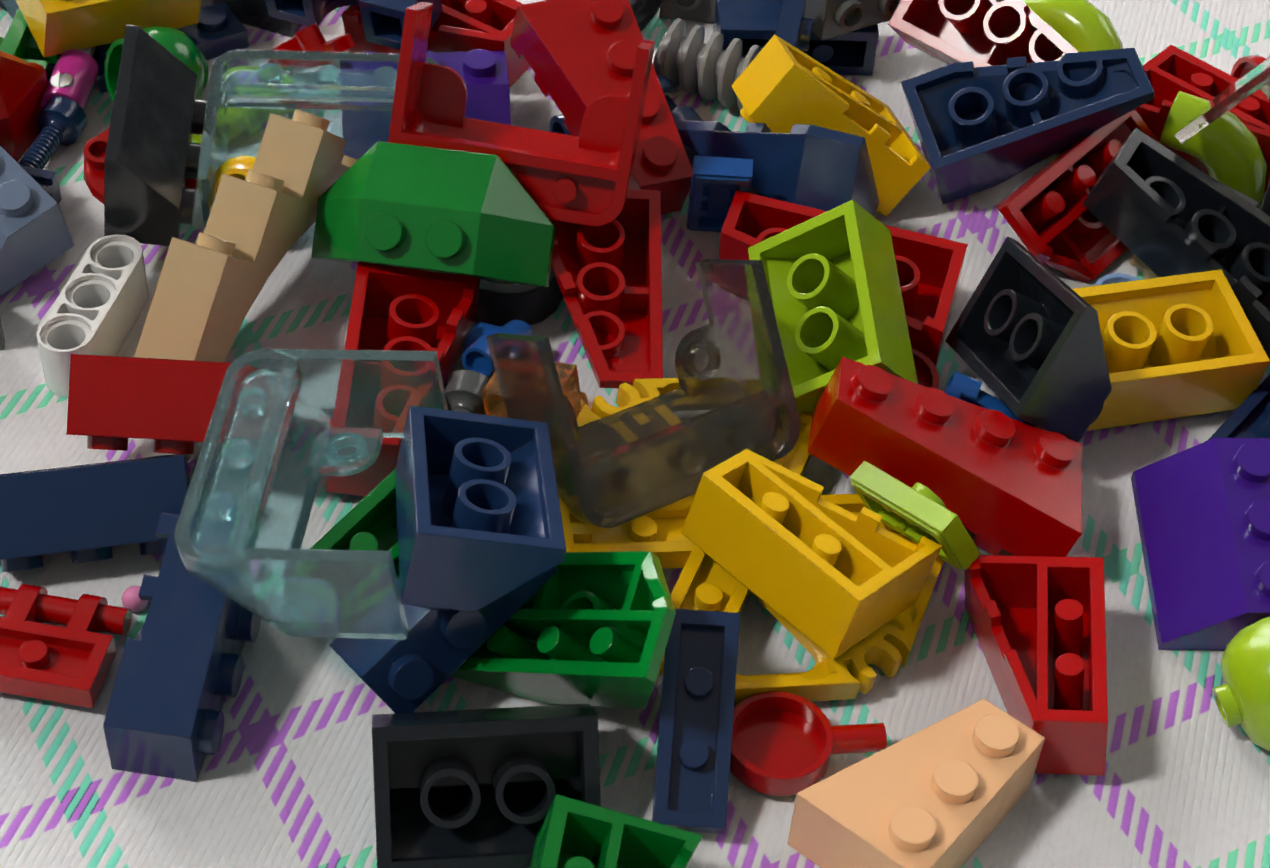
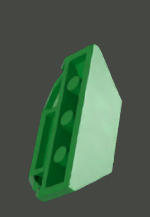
(435, 215)
(584, 635)

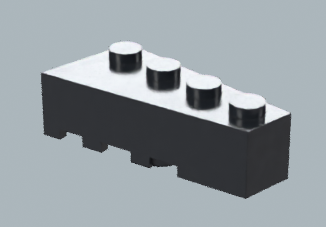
(1185, 223)

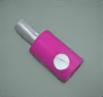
(73, 76)

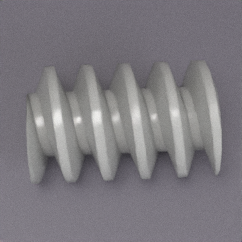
(701, 65)

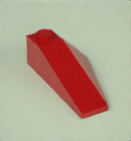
(615, 289)

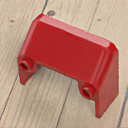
(566, 175)

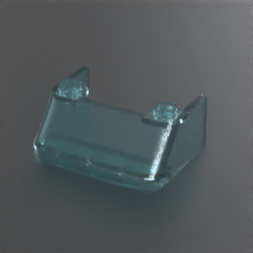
(248, 85)
(253, 488)

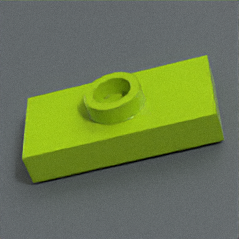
(915, 513)

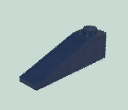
(1004, 118)
(799, 167)

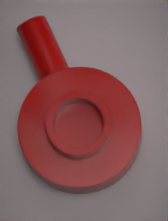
(787, 742)

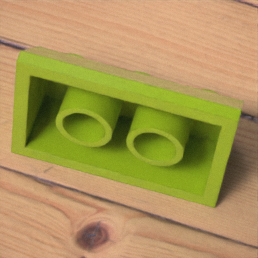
(836, 298)

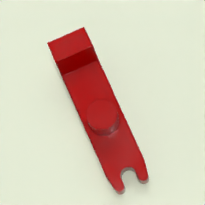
(312, 39)

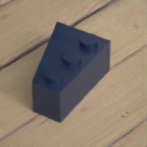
(177, 672)

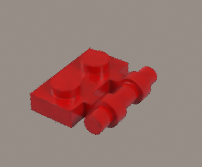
(55, 660)

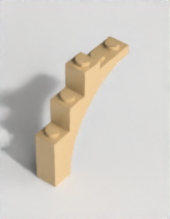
(249, 230)

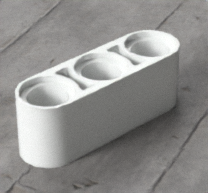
(94, 308)

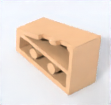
(922, 797)

